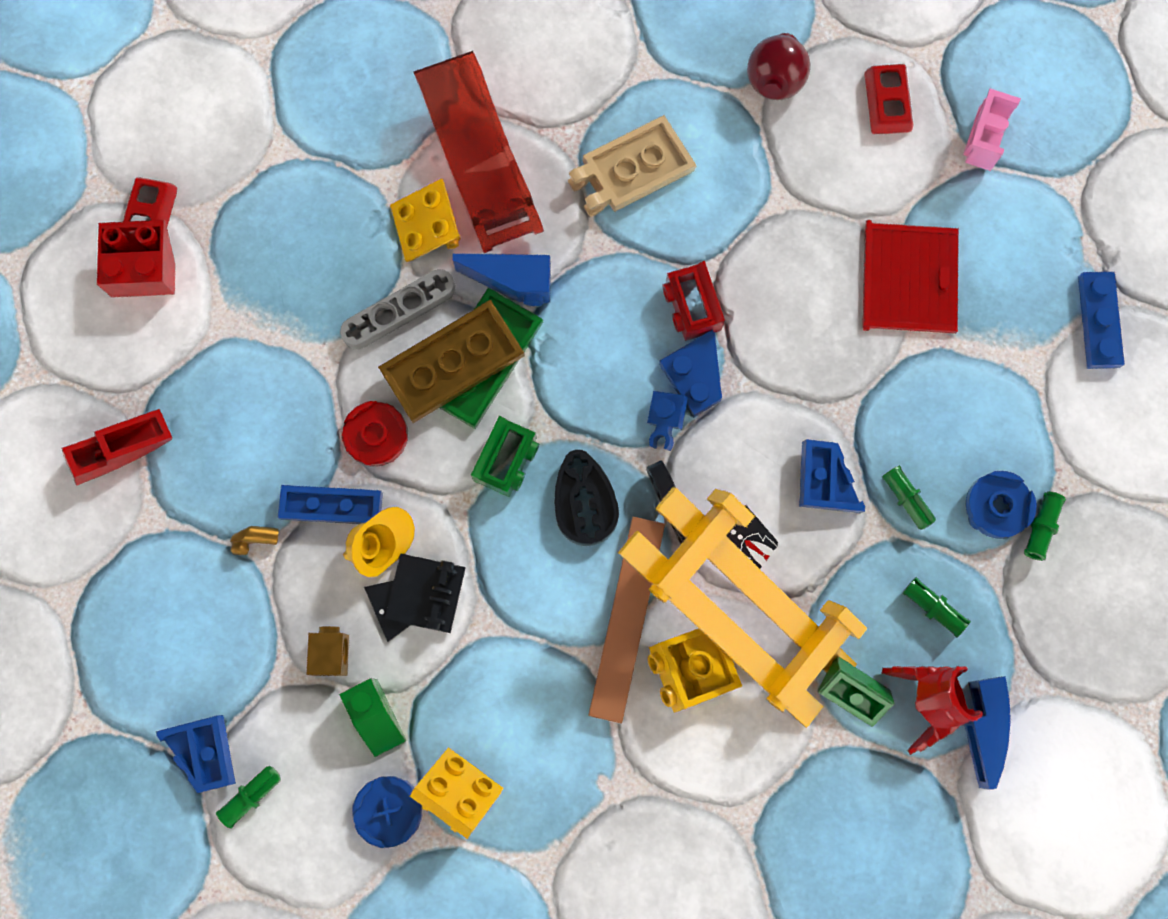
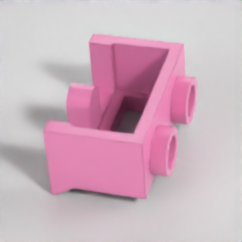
(988, 129)

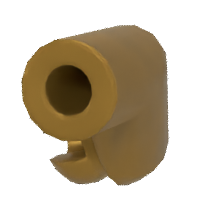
(250, 535)

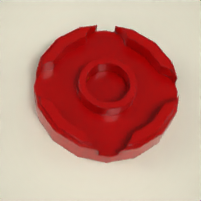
(375, 433)

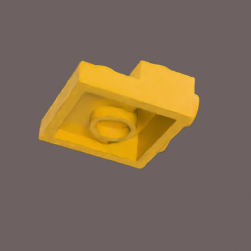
(692, 670)

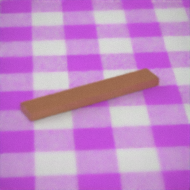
(624, 632)

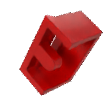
(682, 318)

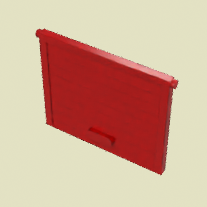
(910, 278)

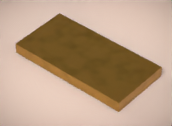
(451, 361)

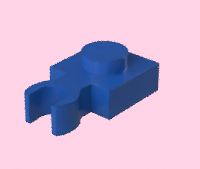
(666, 413)

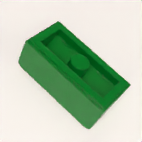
(856, 692)

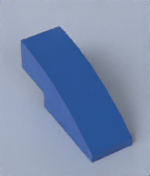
(990, 733)

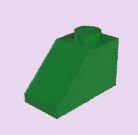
(373, 716)

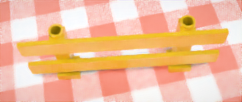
(708, 540)

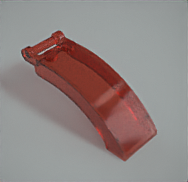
(477, 150)

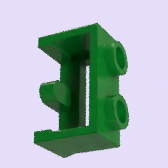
(489, 454)

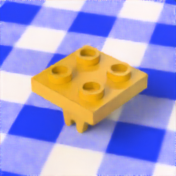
(456, 793)

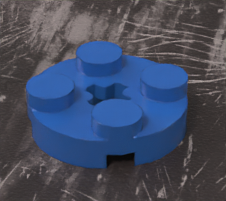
(1015, 493)

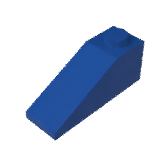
(513, 275)

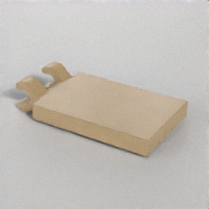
(632, 166)

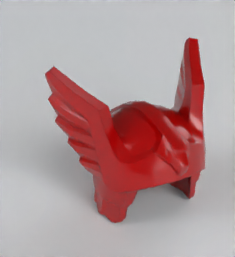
(938, 700)

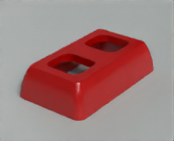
(877, 94)
(157, 211)

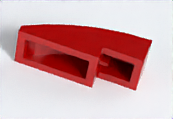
(116, 446)

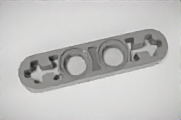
(395, 304)

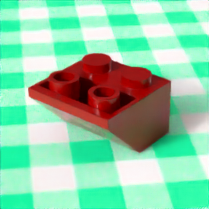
(135, 259)

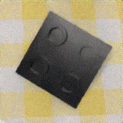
(425, 593)

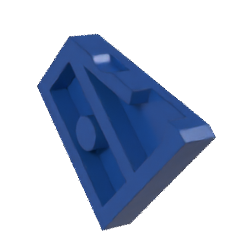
(695, 373)
(826, 479)
(201, 752)

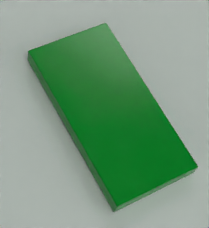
(524, 325)

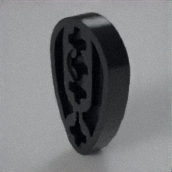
(567, 509)

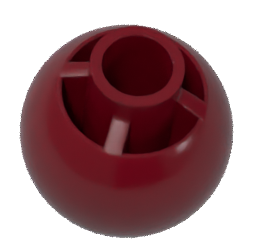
(778, 67)

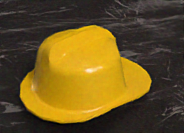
(379, 541)

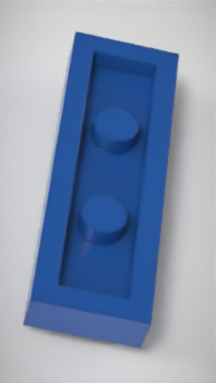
(1101, 320)
(328, 504)

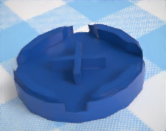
(386, 812)

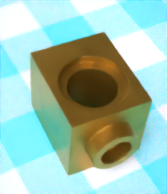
(327, 652)

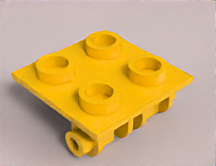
(425, 221)

